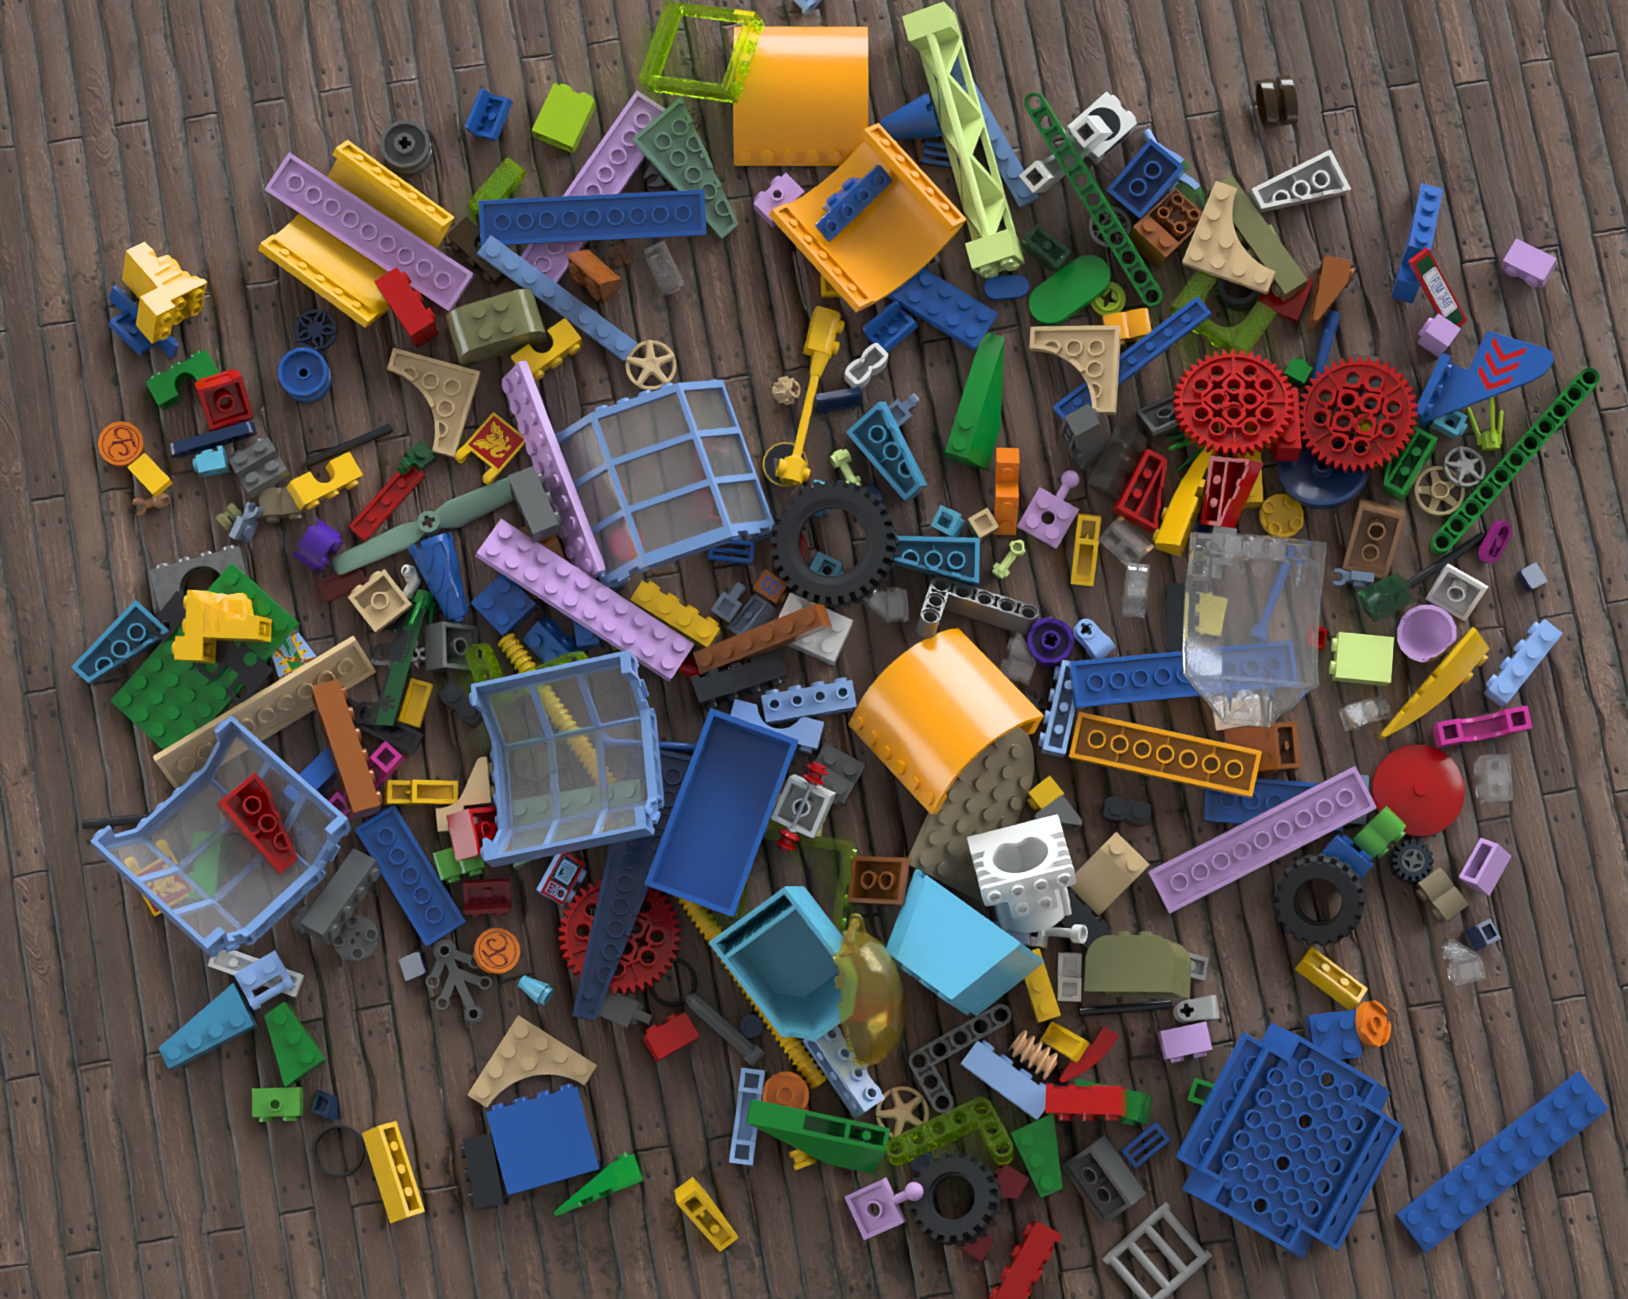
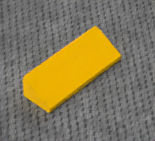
(1331, 979)

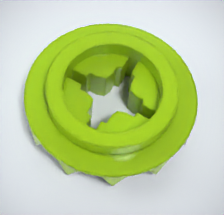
(1117, 296)

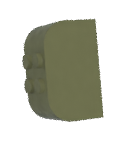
(495, 326)
(1137, 967)

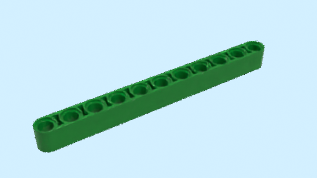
(1084, 192)
(1521, 453)

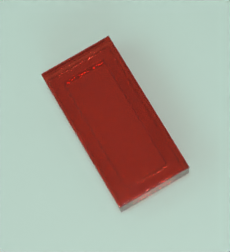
(340, 585)

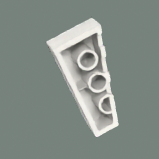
(1305, 183)

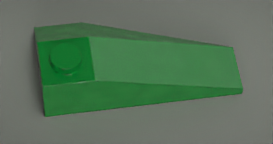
(614, 1178)

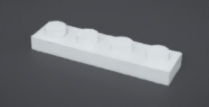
(234, 961)

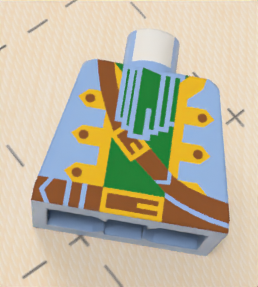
(292, 655)

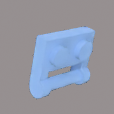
(259, 974)

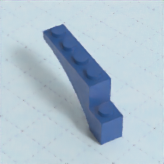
(1419, 237)

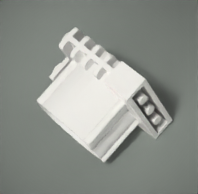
(1025, 873)

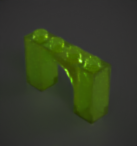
(1238, 337)

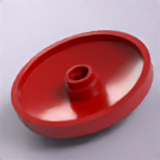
(1419, 788)

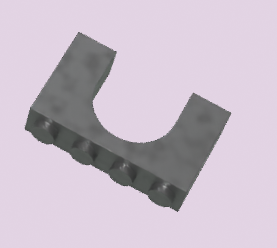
(173, 577)

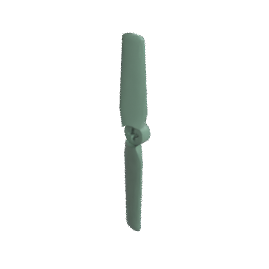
(450, 515)

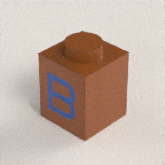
(771, 588)

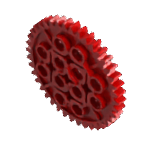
(1335, 383)
(1233, 439)
(635, 972)

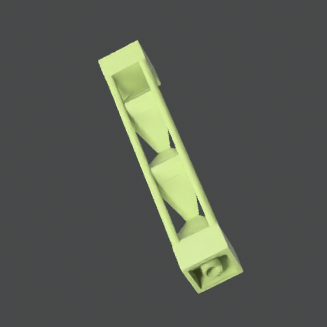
(983, 199)

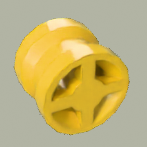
(801, 1159)

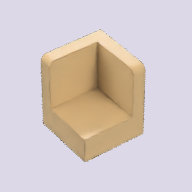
(982, 524)

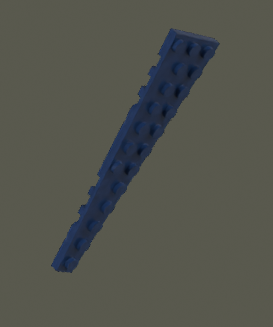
(623, 895)

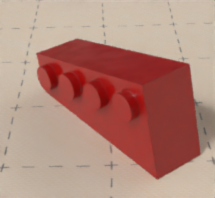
(1027, 1262)

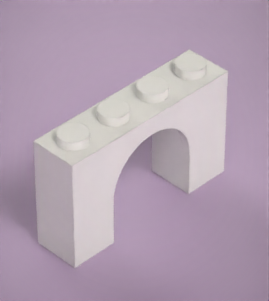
(1086, 137)

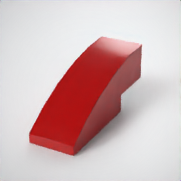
(1094, 1052)

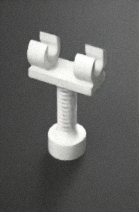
(1077, 933)

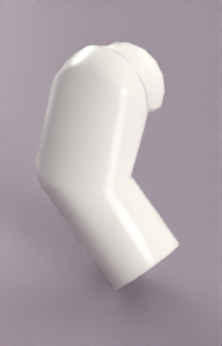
(412, 579)

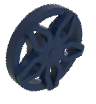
(316, 329)

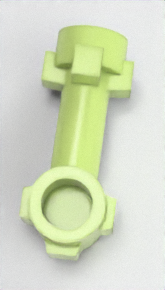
(841, 459)
(1016, 550)

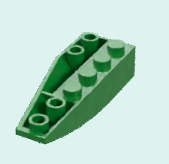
(822, 1136)

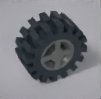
(1417, 856)

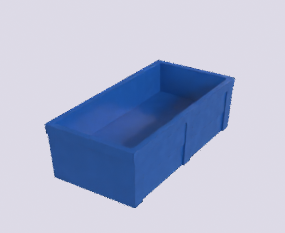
(721, 812)

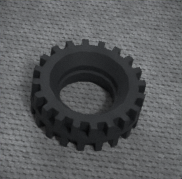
(984, 1208)

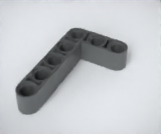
(975, 604)
(952, 1048)

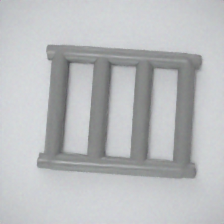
(1146, 1227)

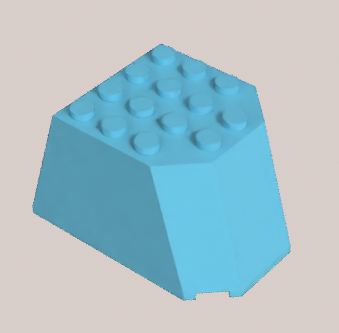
(956, 948)
(787, 962)

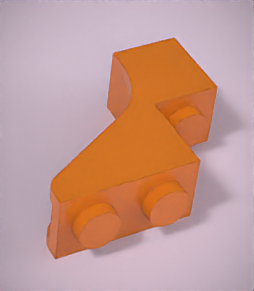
(1006, 490)

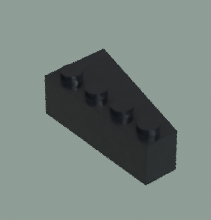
(739, 680)

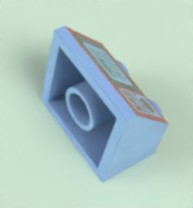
(562, 878)

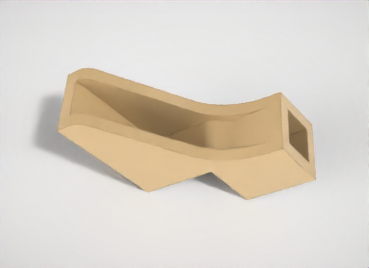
(476, 793)

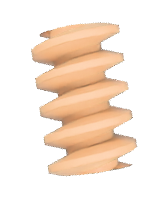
(1034, 1054)

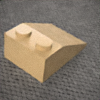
(1108, 873)

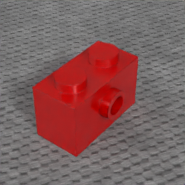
(671, 1036)

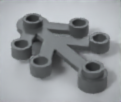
(456, 977)

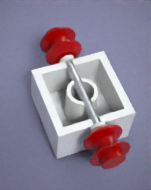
(802, 806)

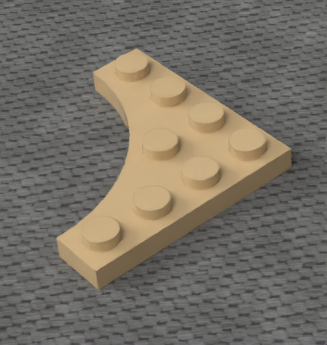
(1217, 248)
(1092, 352)
(447, 390)
(524, 1054)

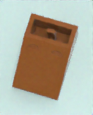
(1165, 228)
(593, 275)
(1276, 742)

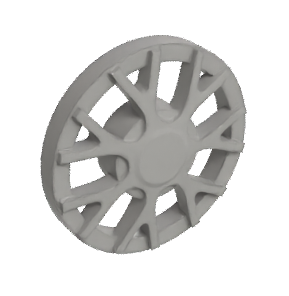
(1107, 221)

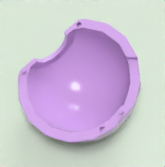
(1426, 633)

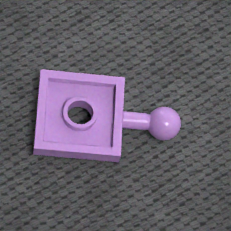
(1046, 502)
(883, 1196)

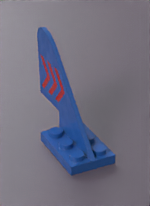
(1496, 368)

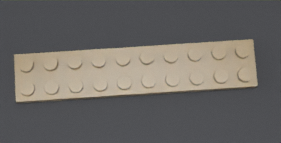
(269, 709)

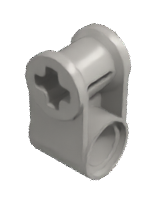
(1201, 1009)

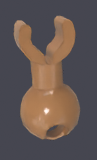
(158, 502)

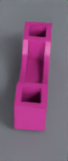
(1481, 728)
(383, 763)

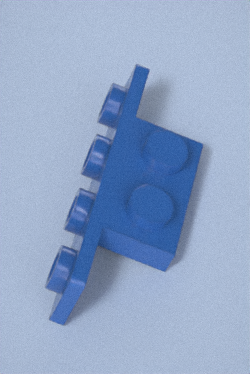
(850, 201)
(125, 326)

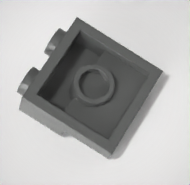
(259, 466)
(842, 771)

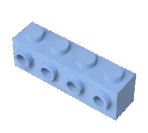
(1522, 663)
(808, 702)
(1061, 714)
(836, 1062)
(1005, 1079)

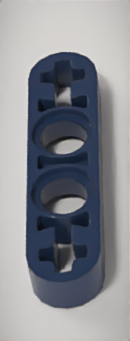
(212, 439)

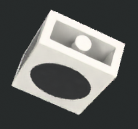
(1115, 117)

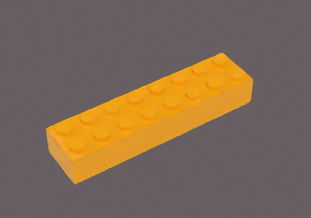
(1165, 755)

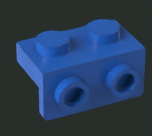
(488, 115)
(889, 327)
(548, 640)

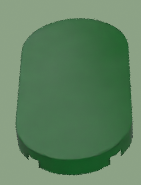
(1070, 290)

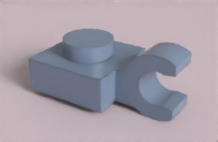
(901, 410)
(245, 525)
(1359, 579)
(728, 605)

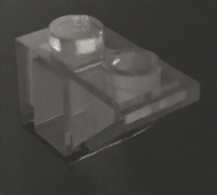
(1135, 590)
(889, 605)
(1019, 663)
(1365, 713)
(1464, 963)

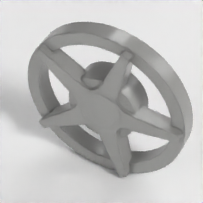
(1464, 467)

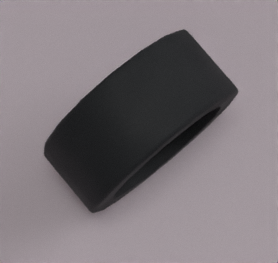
(1236, 304)

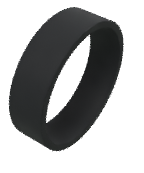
(314, 1147)

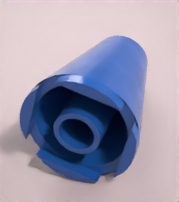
(913, 120)

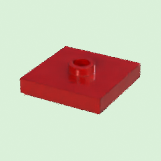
(1290, 308)

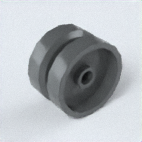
(407, 161)

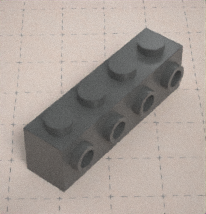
(341, 896)

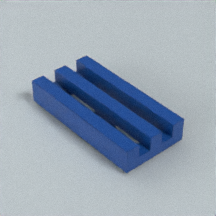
(937, 163)
(726, 559)
(1161, 1132)

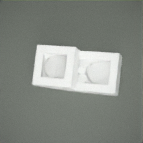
(1069, 976)

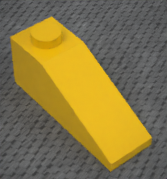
(705, 1214)

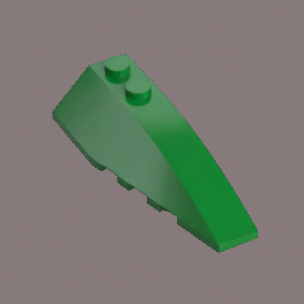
(980, 407)

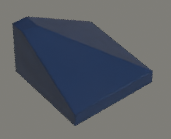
(325, 1105)

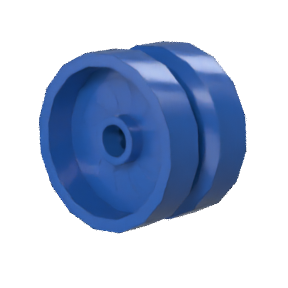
(292, 371)

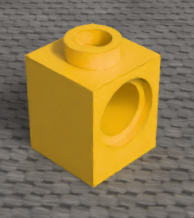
(1043, 794)

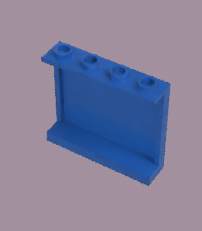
(542, 1139)

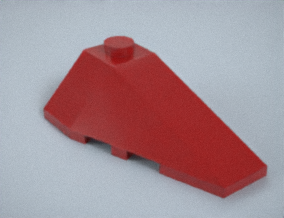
(255, 816)

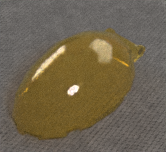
(870, 994)

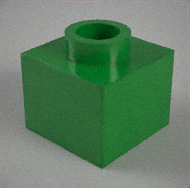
(1297, 372)

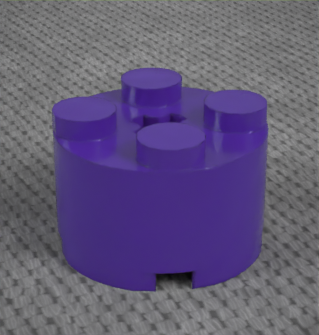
(318, 545)
(1053, 630)

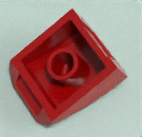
(224, 399)

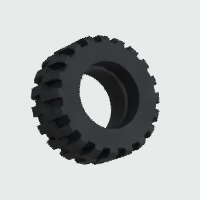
(1306, 928)

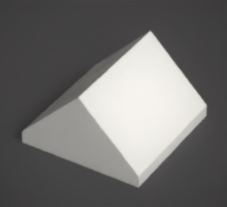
(1456, 592)

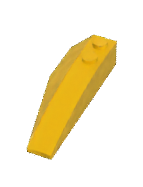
(1184, 507)
(1450, 672)

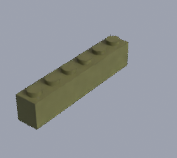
(1264, 245)

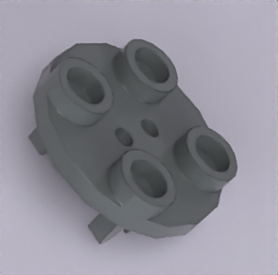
(364, 944)

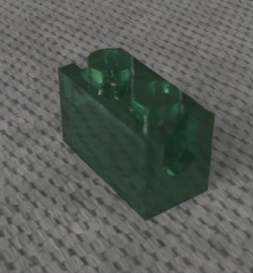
(1046, 248)
(1386, 597)

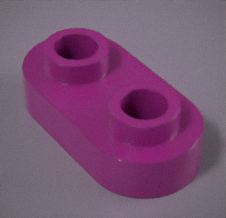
(1495, 541)

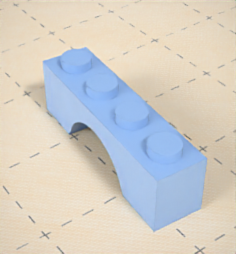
(805, 730)
(744, 1134)

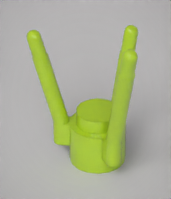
(1491, 439)

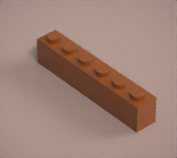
(763, 638)
(345, 749)

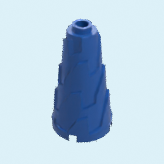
(440, 570)

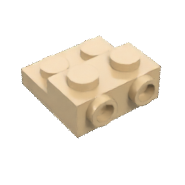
(379, 600)

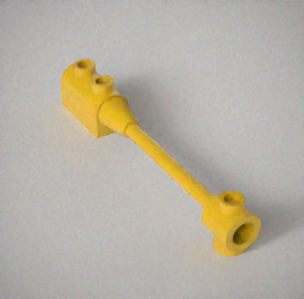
(820, 346)

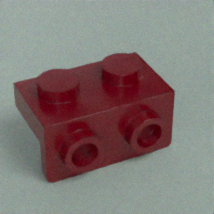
(487, 897)

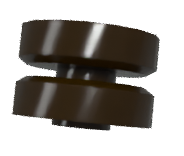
(1276, 101)

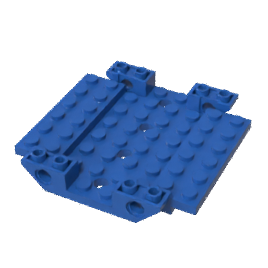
(1255, 1120)

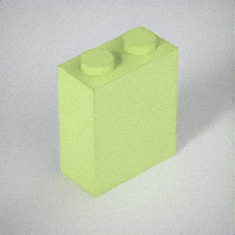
(1362, 658)

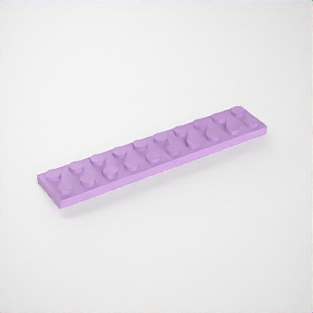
(604, 173)
(369, 231)
(548, 459)
(584, 599)
(1262, 839)

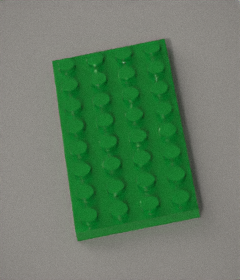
(172, 696)

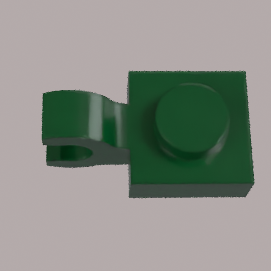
(416, 457)

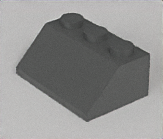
(1103, 1180)

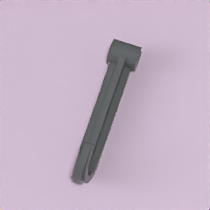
(751, 1053)

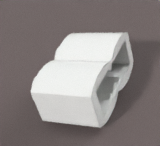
(870, 364)

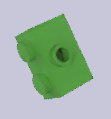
(277, 1103)

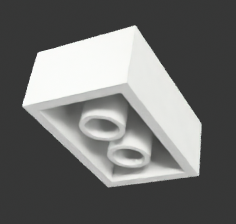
(825, 644)

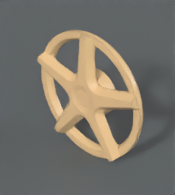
(650, 364)
(1439, 491)
(902, 1111)

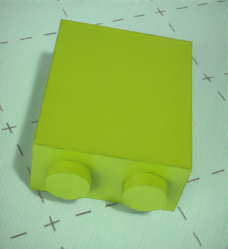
(564, 117)

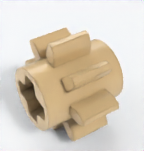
(786, 390)

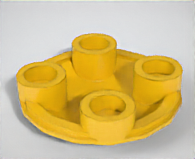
(1281, 516)

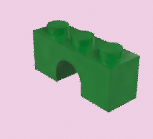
(165, 385)

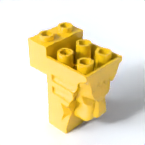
(163, 289)
(217, 618)

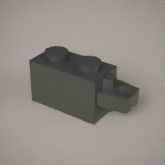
(623, 1009)

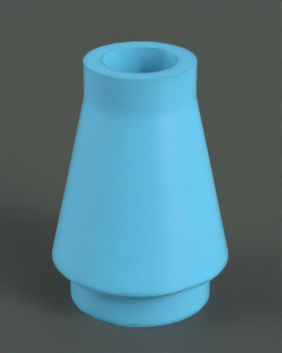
(536, 990)

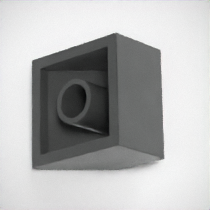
(447, 646)

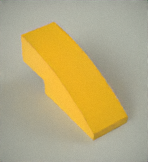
(1085, 549)
(420, 792)

